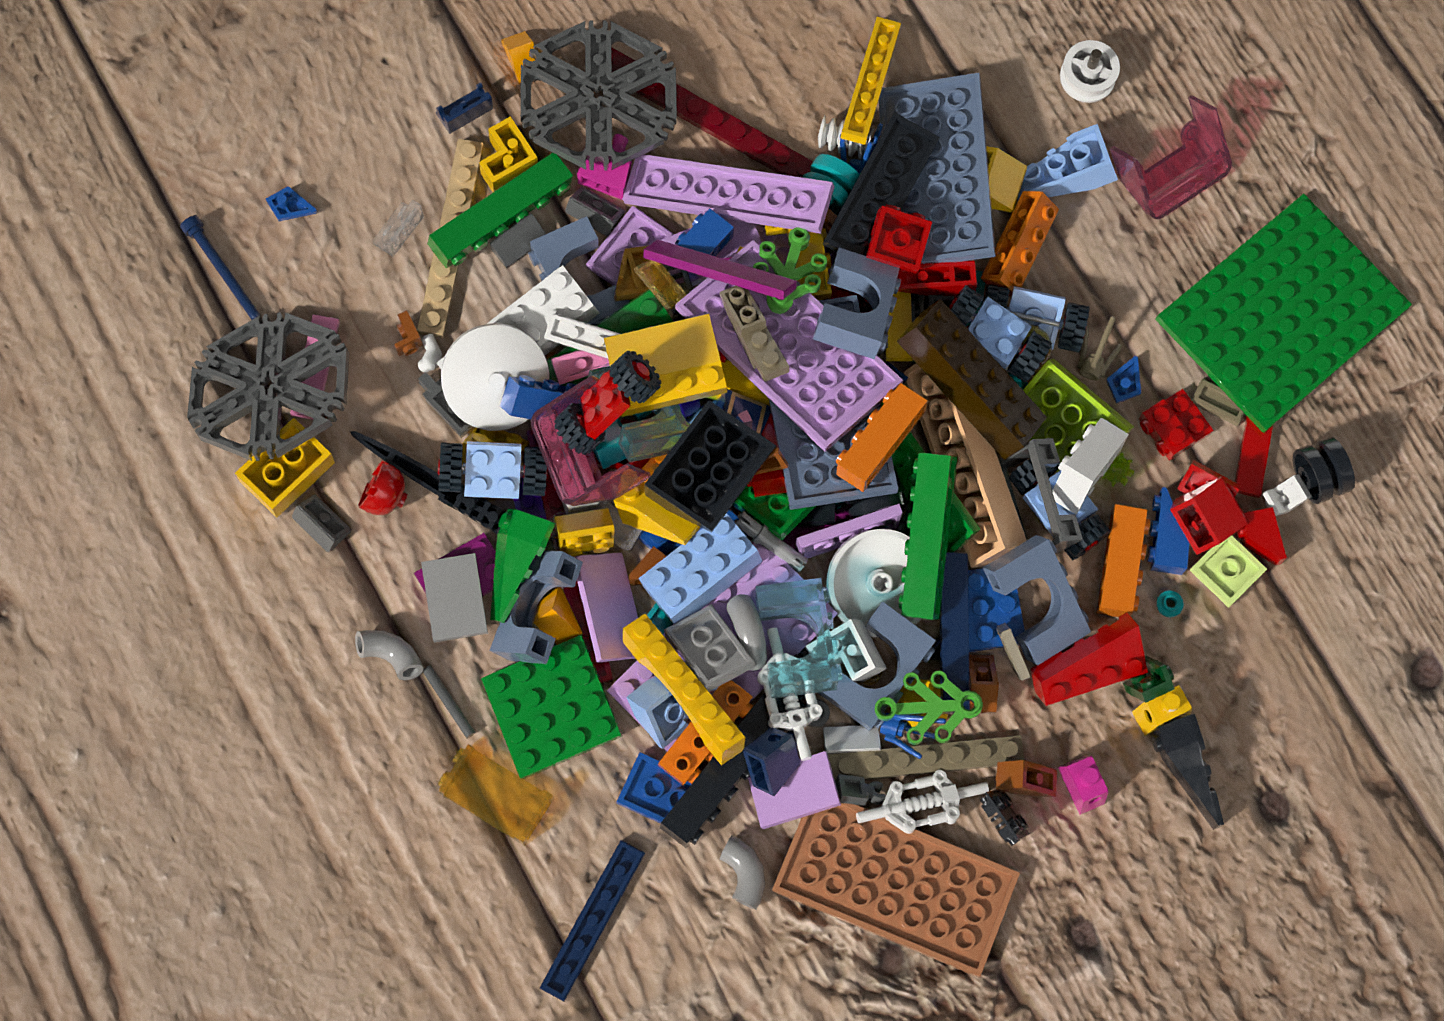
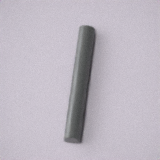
(449, 702)

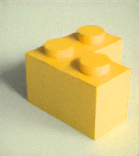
(512, 155)

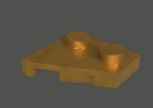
(629, 283)

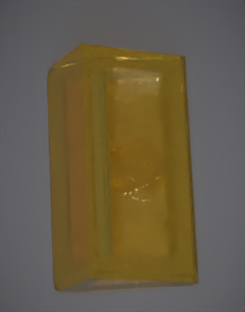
(660, 283)

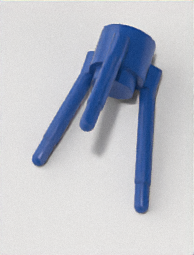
(858, 164)
(897, 727)

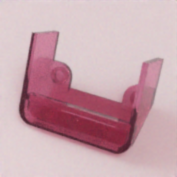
(1183, 172)
(574, 474)

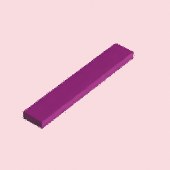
(720, 269)

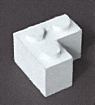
(855, 650)

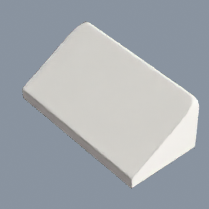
(850, 739)

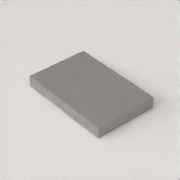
(454, 597)
(709, 648)

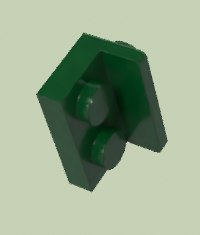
(1151, 684)

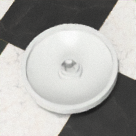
(478, 372)
(866, 574)

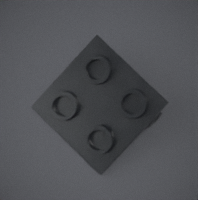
(1000, 803)

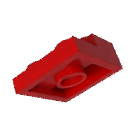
(899, 238)
(1175, 424)

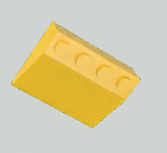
(683, 357)
(645, 514)

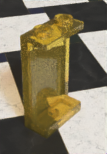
(495, 794)

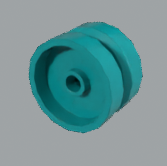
(837, 171)

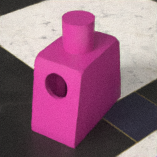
(611, 181)
(1084, 783)

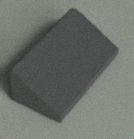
(600, 212)
(516, 240)
(321, 522)

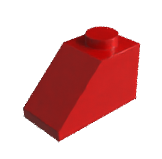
(1263, 535)

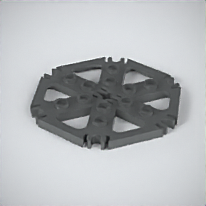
(598, 77)
(251, 383)

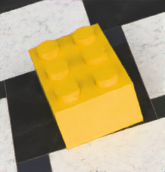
(285, 478)

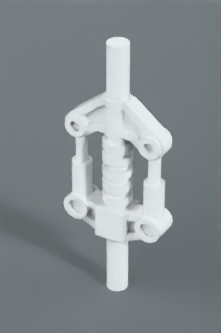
(795, 718)
(947, 796)

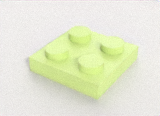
(1228, 570)

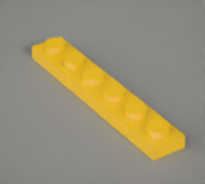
(870, 81)

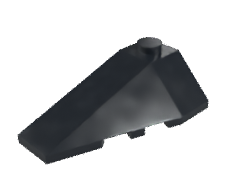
(1181, 750)

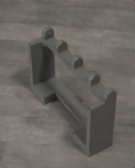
(1043, 456)

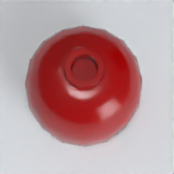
(384, 490)

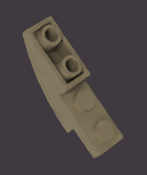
(753, 333)

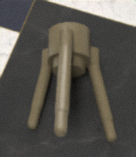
(1093, 366)

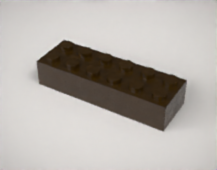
(972, 379)

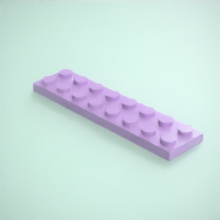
(729, 192)

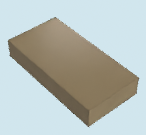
(1215, 401)
(1012, 651)

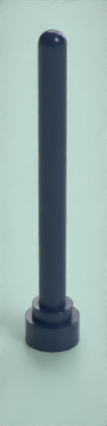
(194, 228)

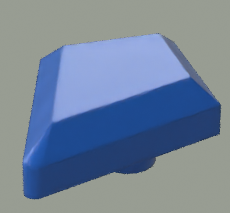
(289, 205)
(1125, 381)

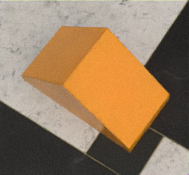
(517, 49)
(556, 617)

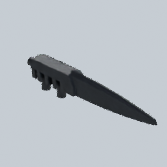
(473, 507)

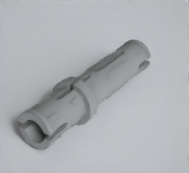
(761, 535)

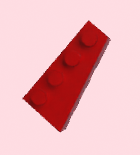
(1092, 663)

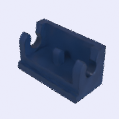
(465, 109)

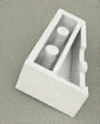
(1087, 464)

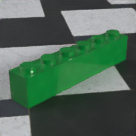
(500, 210)
(928, 536)

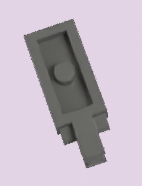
(435, 398)

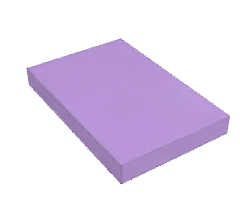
(632, 231)
(805, 792)

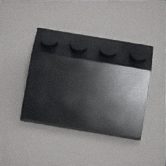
(708, 467)

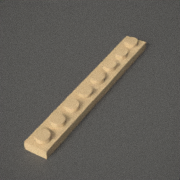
(458, 199)

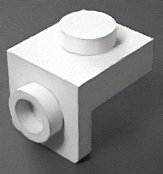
(1287, 495)

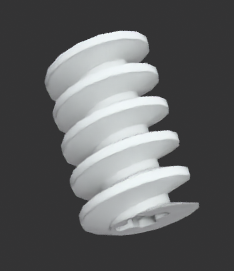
(831, 133)

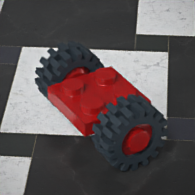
(606, 401)

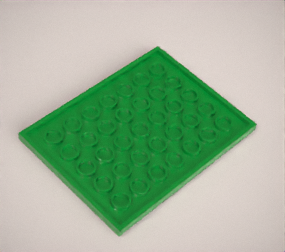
(1283, 312)

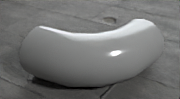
(748, 628)
(390, 648)
(748, 870)

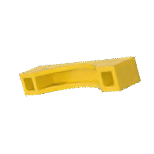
(707, 716)

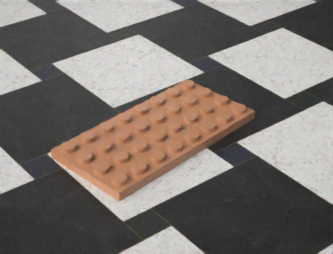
(898, 885)

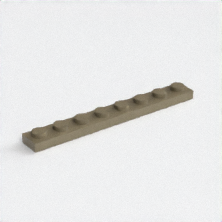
(941, 756)

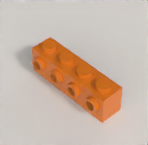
(1020, 241)
(881, 436)
(1122, 561)
(689, 749)

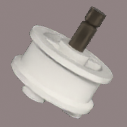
(1089, 71)

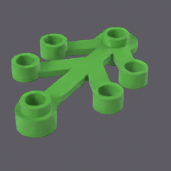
(796, 245)
(933, 706)

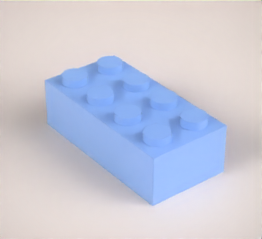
(700, 570)

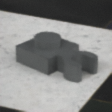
(855, 790)

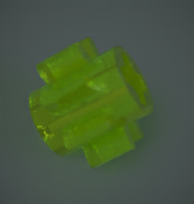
(1117, 476)

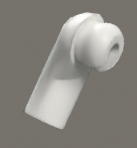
(431, 355)

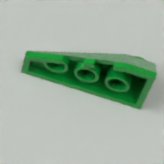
(518, 542)

